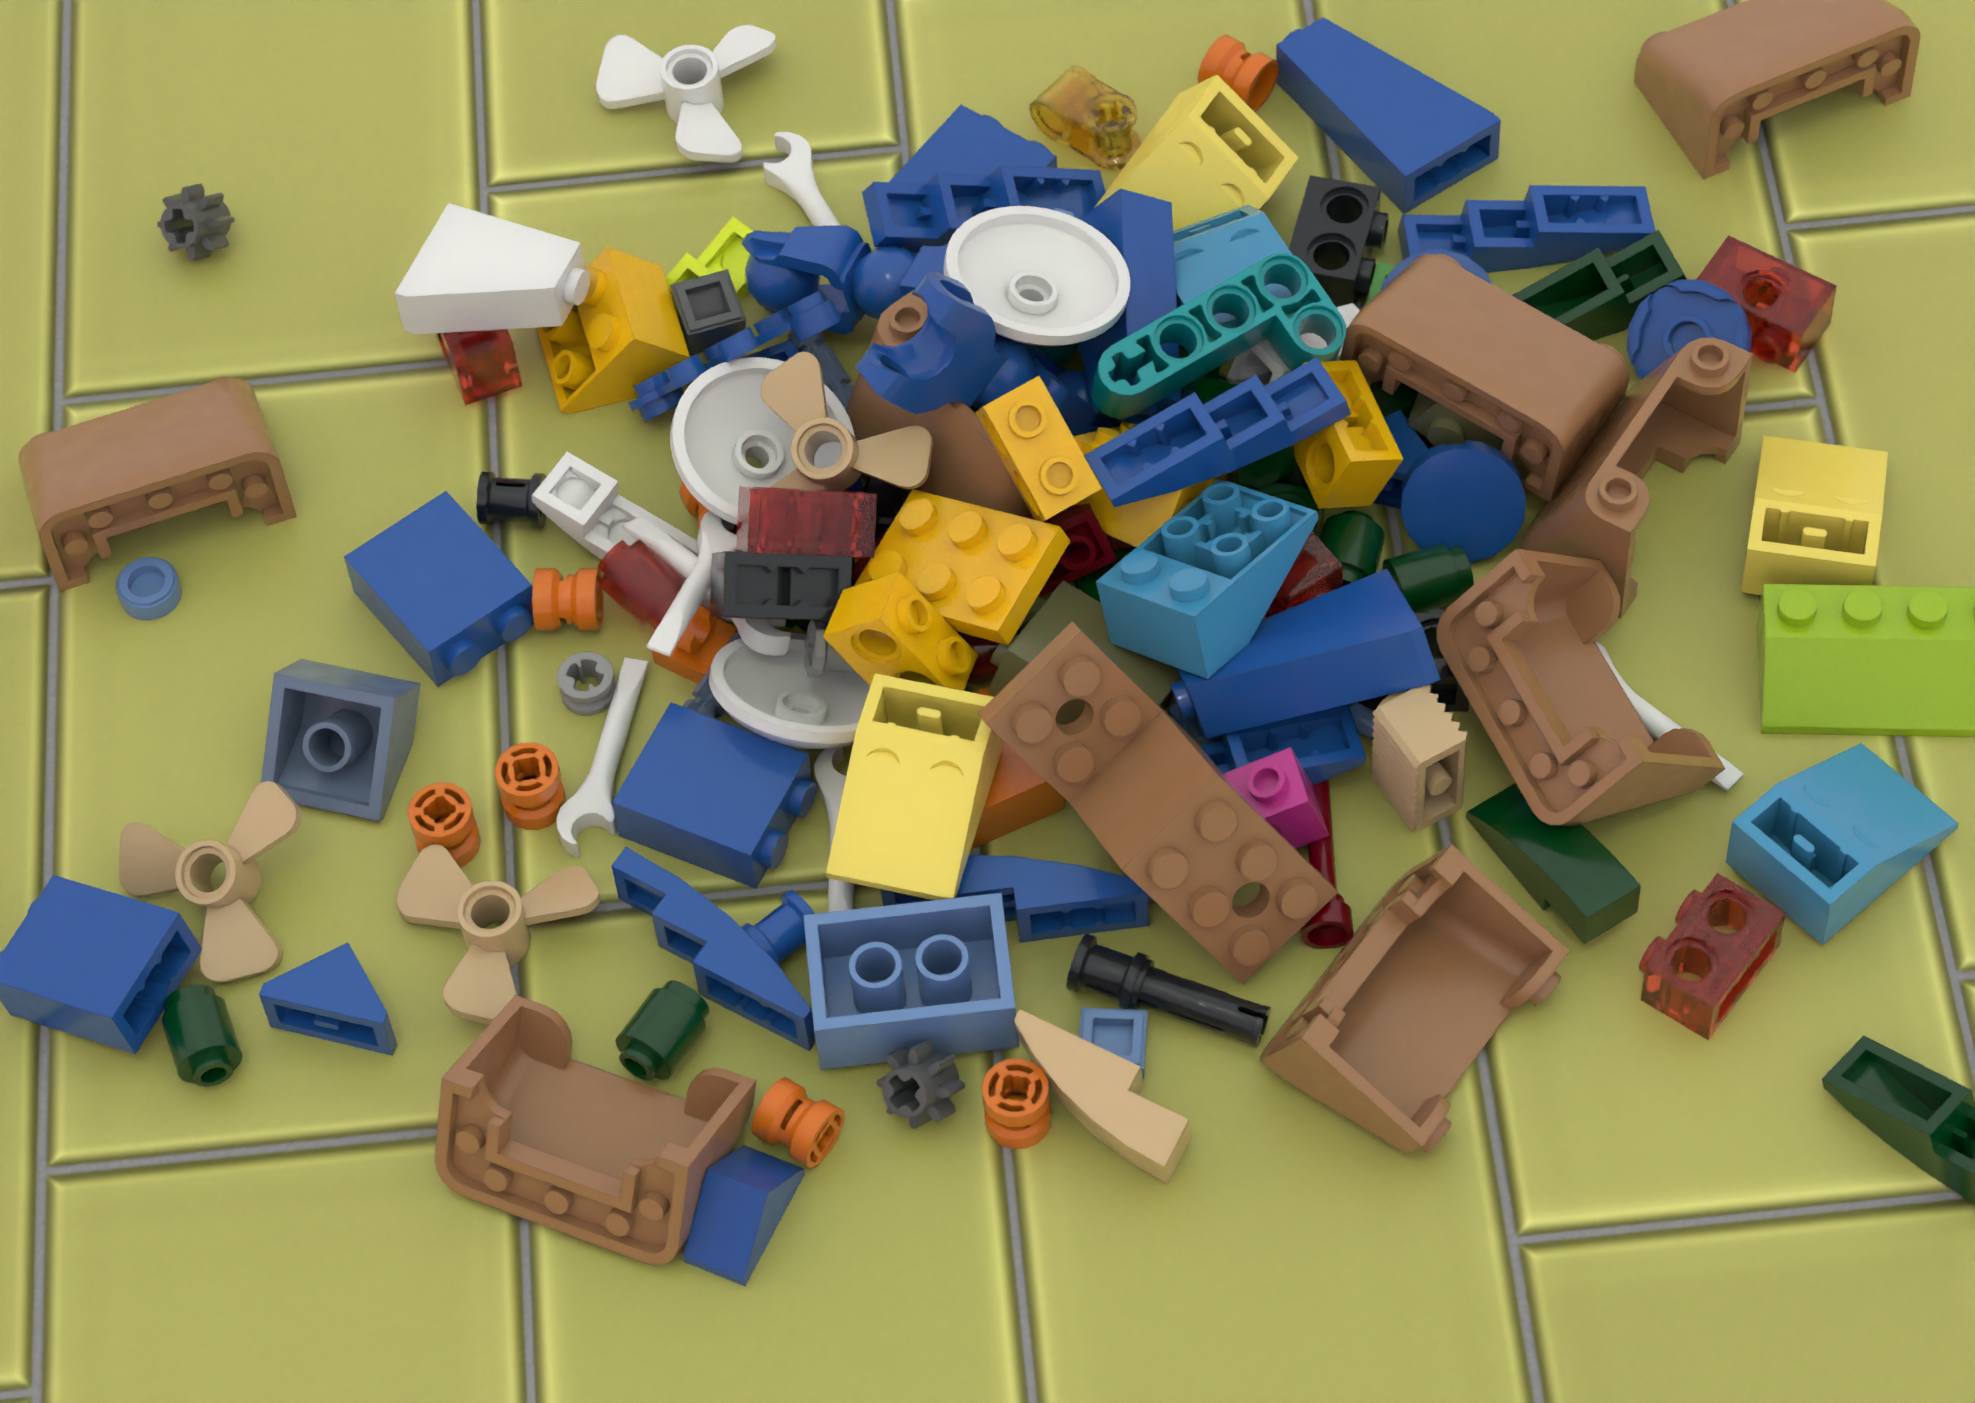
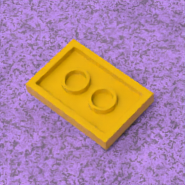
(969, 561)

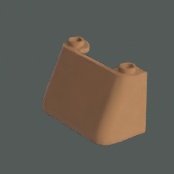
(1765, 57)
(1491, 364)
(1670, 416)
(963, 456)
(150, 468)
(1551, 700)
(1415, 1000)
(578, 1142)

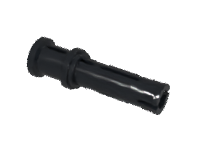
(1139, 983)

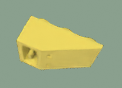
(1207, 156)
(1815, 515)
(914, 789)

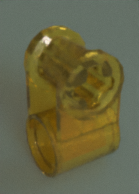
(1088, 118)

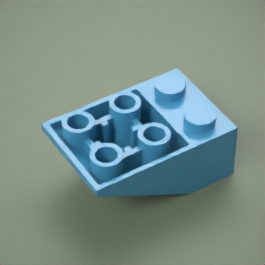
(1221, 248)
(1204, 577)
(1835, 839)

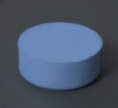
(148, 588)

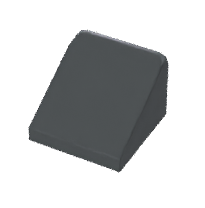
(707, 310)

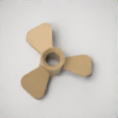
(799, 399)
(442, 896)
(233, 937)

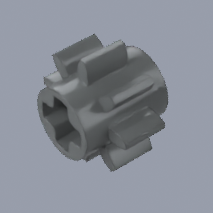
(195, 222)
(920, 1084)

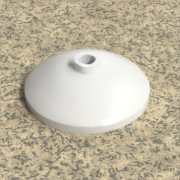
(1040, 274)
(726, 421)
(782, 702)

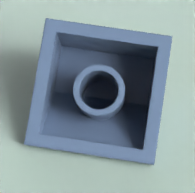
(339, 736)

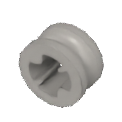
(577, 668)

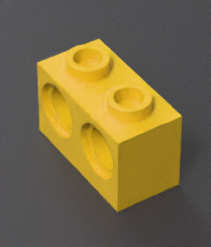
(1038, 449)
(1354, 456)
(898, 634)

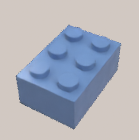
(910, 977)

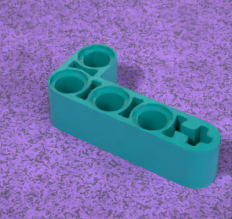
(1211, 344)

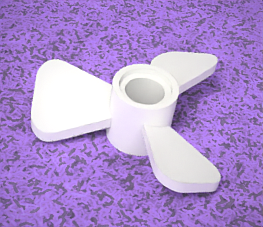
(687, 82)

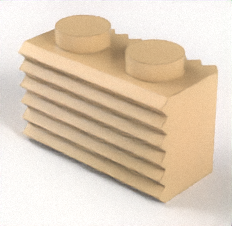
(1418, 756)

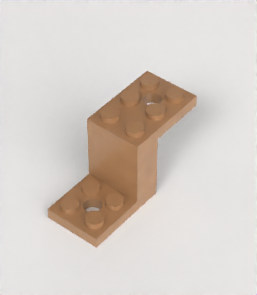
(1157, 803)

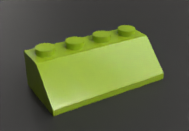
(1867, 660)

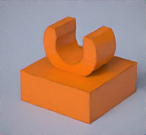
(697, 646)

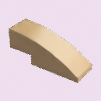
(1105, 1096)

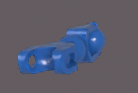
(862, 281)
(966, 362)

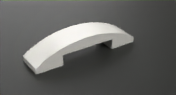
(592, 511)

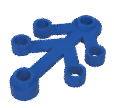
(665, 390)

